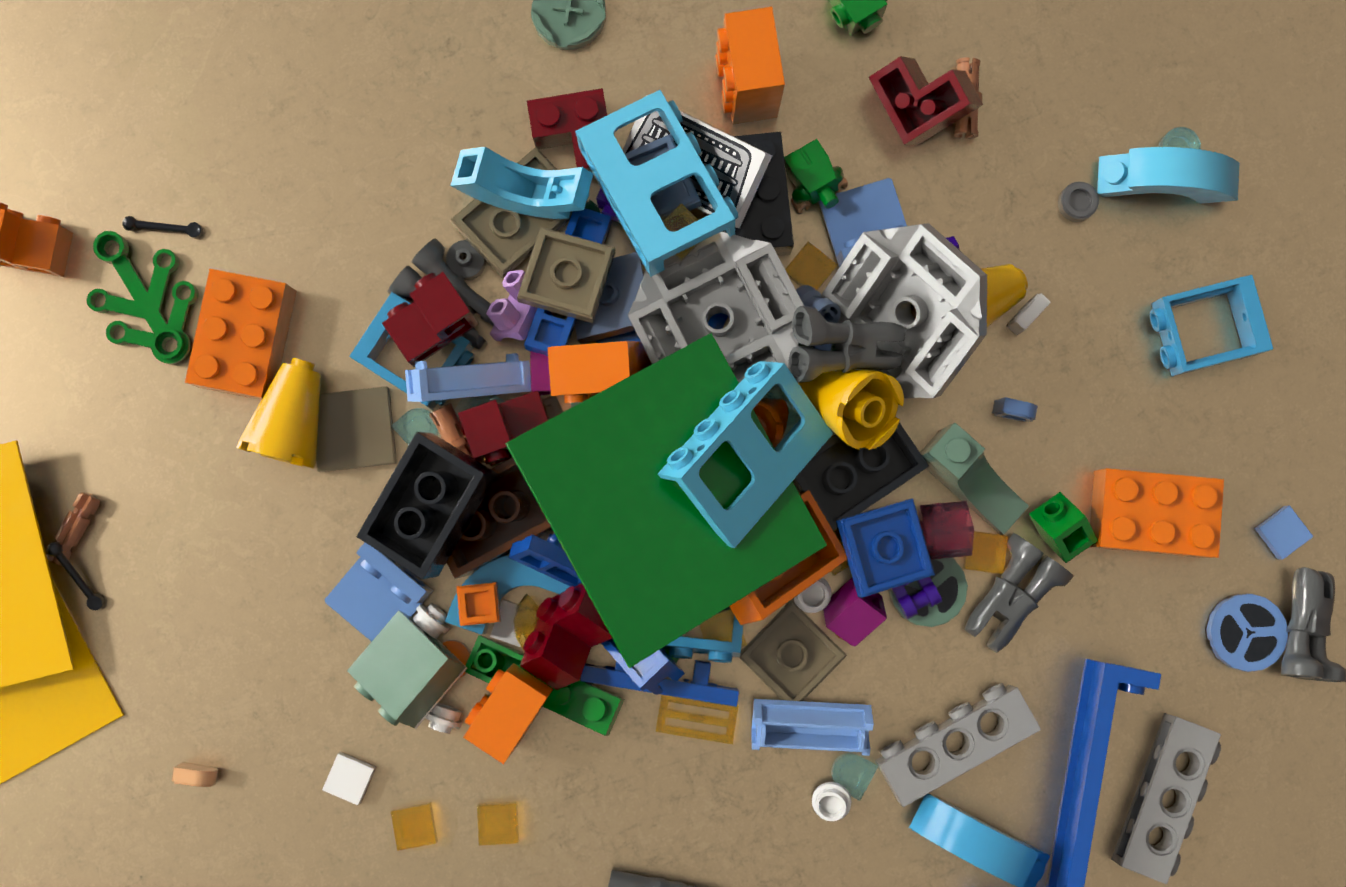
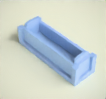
(468, 380)
(811, 725)

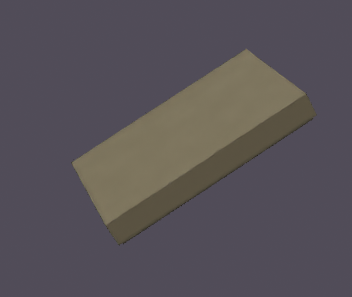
(504, 235)

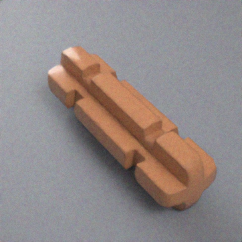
(75, 524)

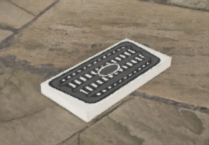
(734, 161)

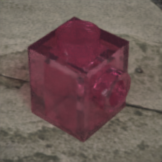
(947, 529)

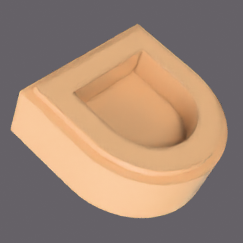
(194, 775)

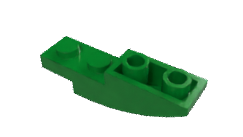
(578, 701)

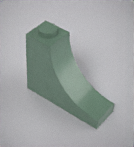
(962, 467)

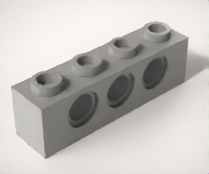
(1013, 726)
(1147, 809)

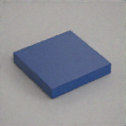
(885, 547)

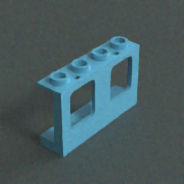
(631, 186)
(769, 469)

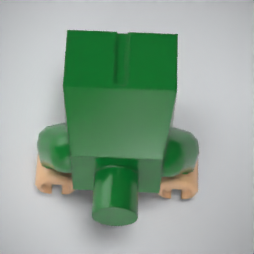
(813, 177)

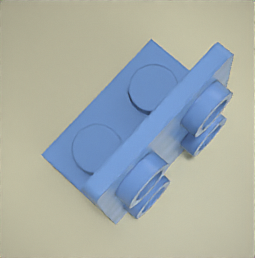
(860, 211)
(375, 592)

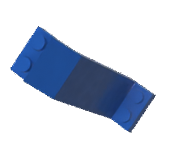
(1087, 765)

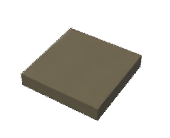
(566, 275)
(355, 430)
(792, 654)

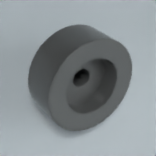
(468, 268)

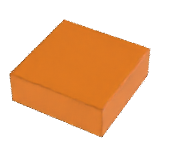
(478, 604)

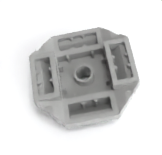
(920, 268)
(727, 278)

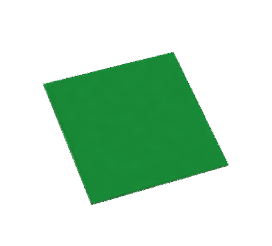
(639, 537)

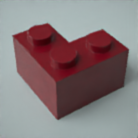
(919, 107)
(558, 117)
(431, 321)
(496, 423)
(563, 637)

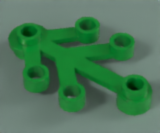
(146, 302)

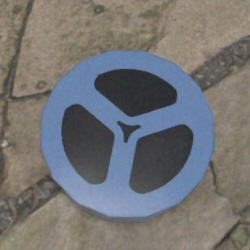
(1247, 632)

